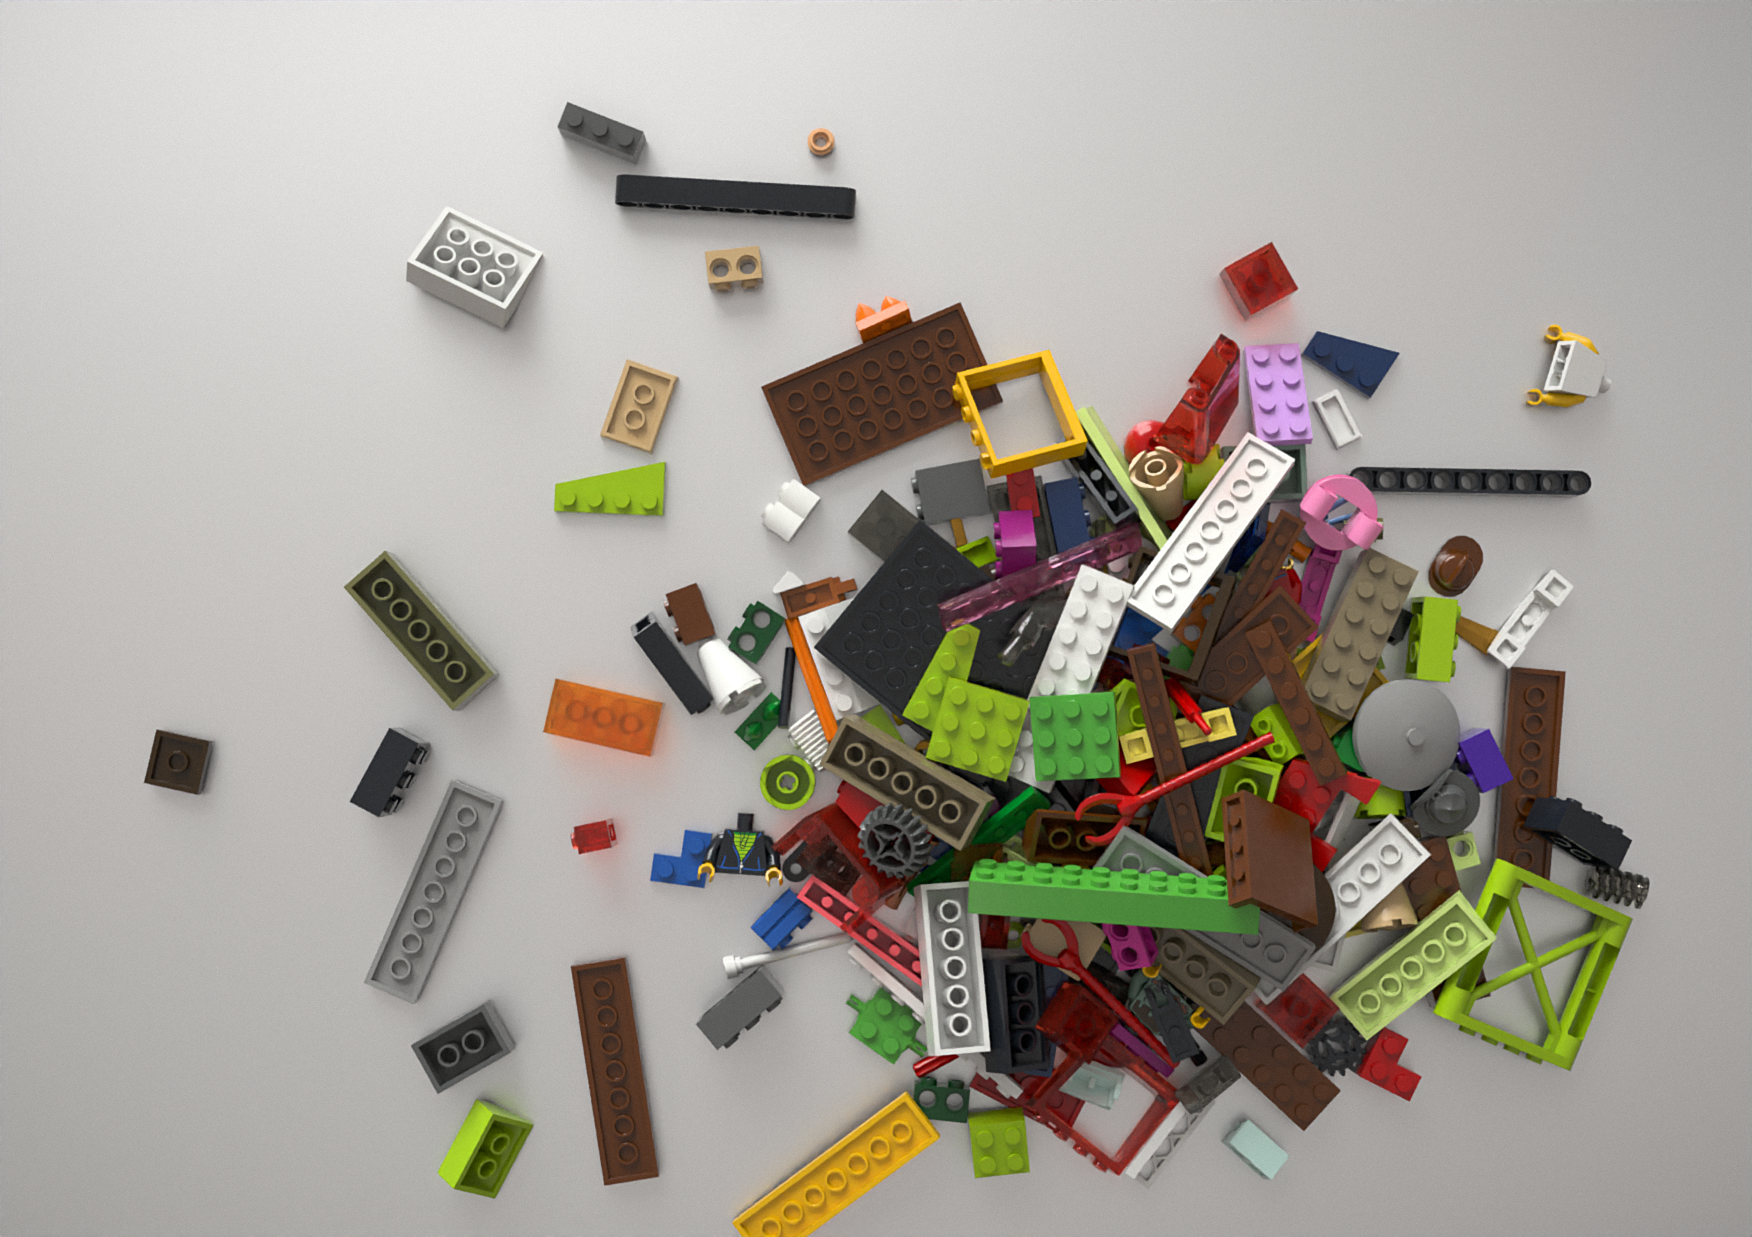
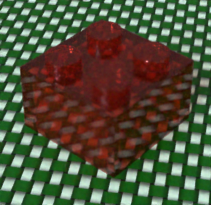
(1258, 281)
(1300, 1010)
(1076, 1022)

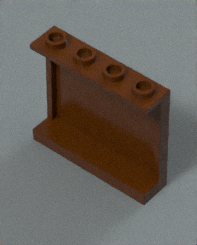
(1269, 859)

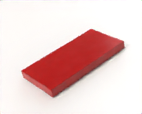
(1061, 1104)

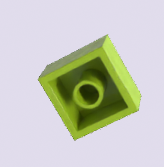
(998, 1142)

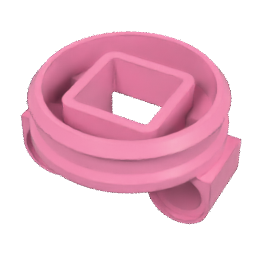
(1360, 528)

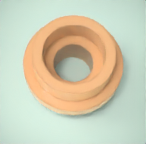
(821, 133)

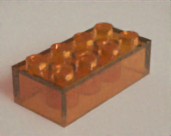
(604, 717)

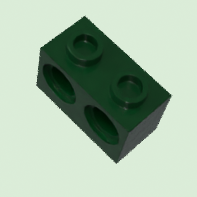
(762, 636)
(939, 1108)

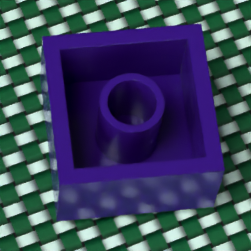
(1482, 760)

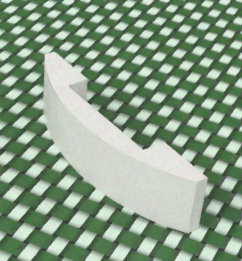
(1528, 618)

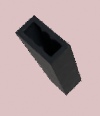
(671, 664)

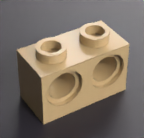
(734, 260)

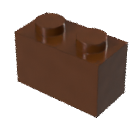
(690, 615)

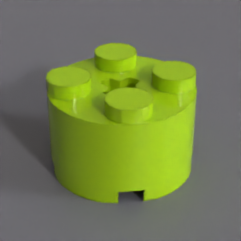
(1200, 476)
(781, 796)
(1382, 804)

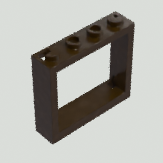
(1224, 582)

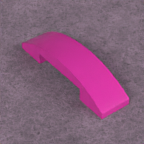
(1316, 582)

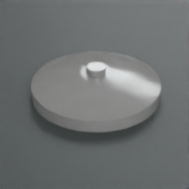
(1406, 734)

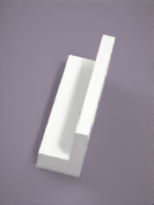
(1163, 1132)

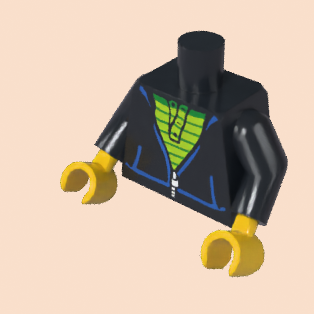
(742, 852)

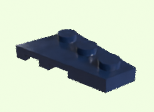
(1350, 361)

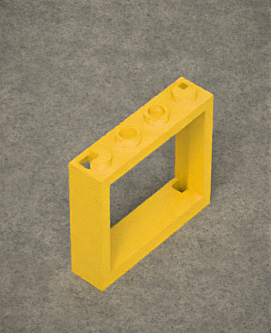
(1011, 369)

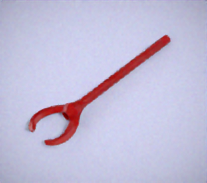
(1129, 805)
(1070, 960)

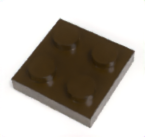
(178, 762)

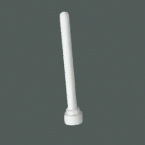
(735, 965)

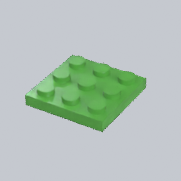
(1075, 736)

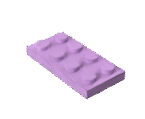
(1278, 394)

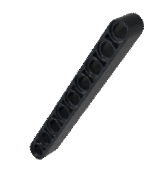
(735, 196)
(1480, 482)

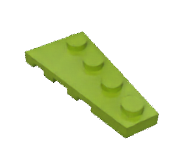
(619, 493)
(950, 660)

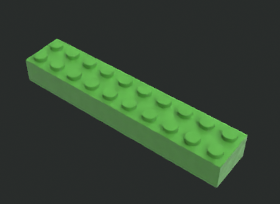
(1107, 897)

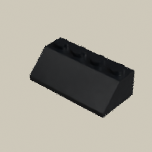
(1013, 1009)

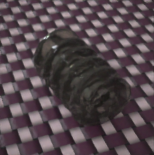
(1618, 884)

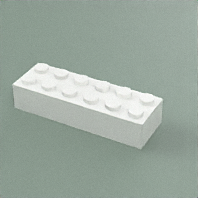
(951, 970)

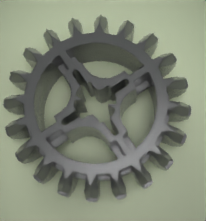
(882, 828)

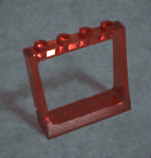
(1164, 1102)

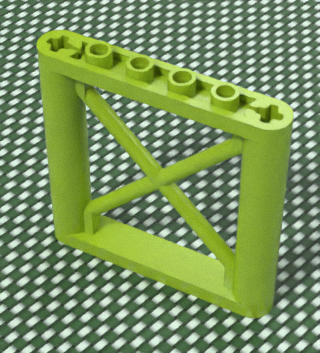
(1567, 1035)

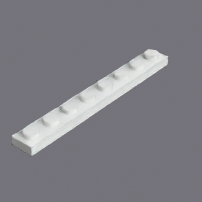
(904, 995)

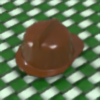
(1455, 566)

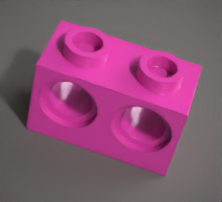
(1134, 937)

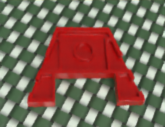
(1303, 795)

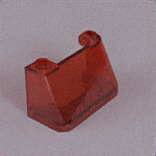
(1204, 410)

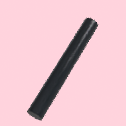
(787, 686)

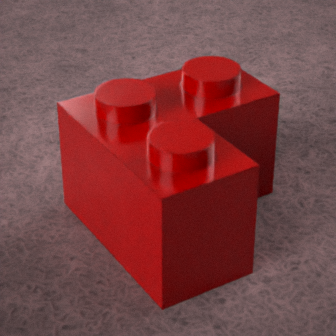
(1382, 1067)

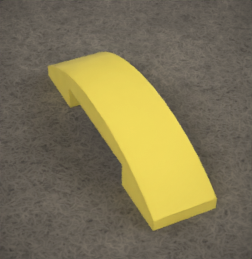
(1137, 745)

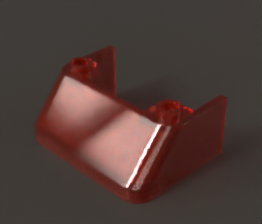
(873, 887)

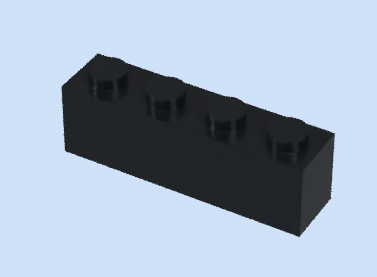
(1102, 488)

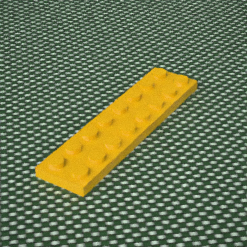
(841, 1173)

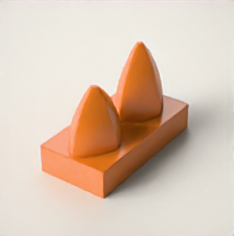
(891, 317)

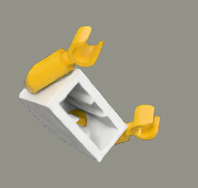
(1574, 372)

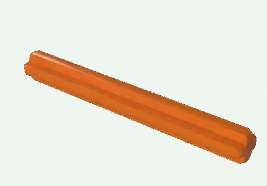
(812, 678)

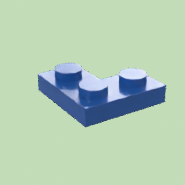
(683, 868)

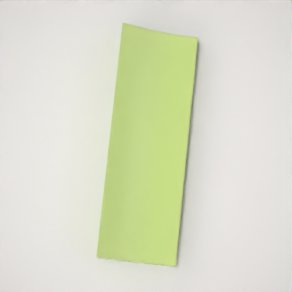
(1151, 525)
(1413, 965)

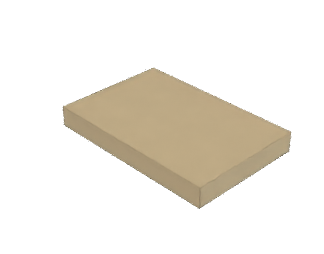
(639, 406)

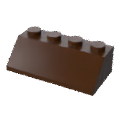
(1060, 837)

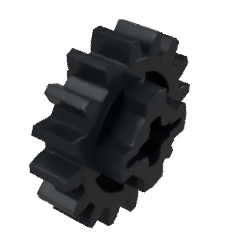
(1331, 1055)

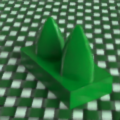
(760, 722)

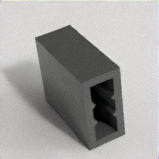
(950, 492)

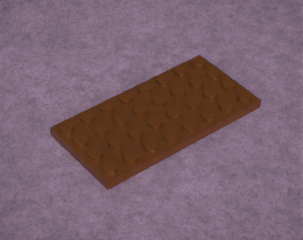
(877, 394)

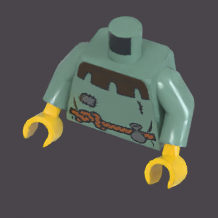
(1140, 1005)

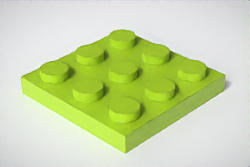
(977, 729)

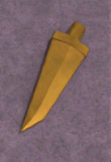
(1476, 634)

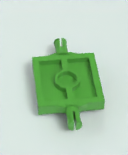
(885, 1026)

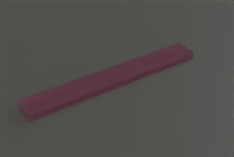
(1039, 577)

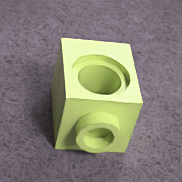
(1469, 856)

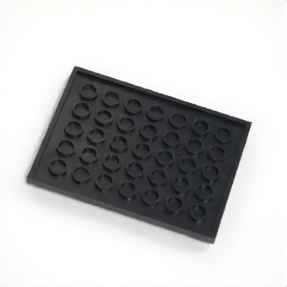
(896, 627)

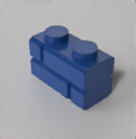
(782, 919)

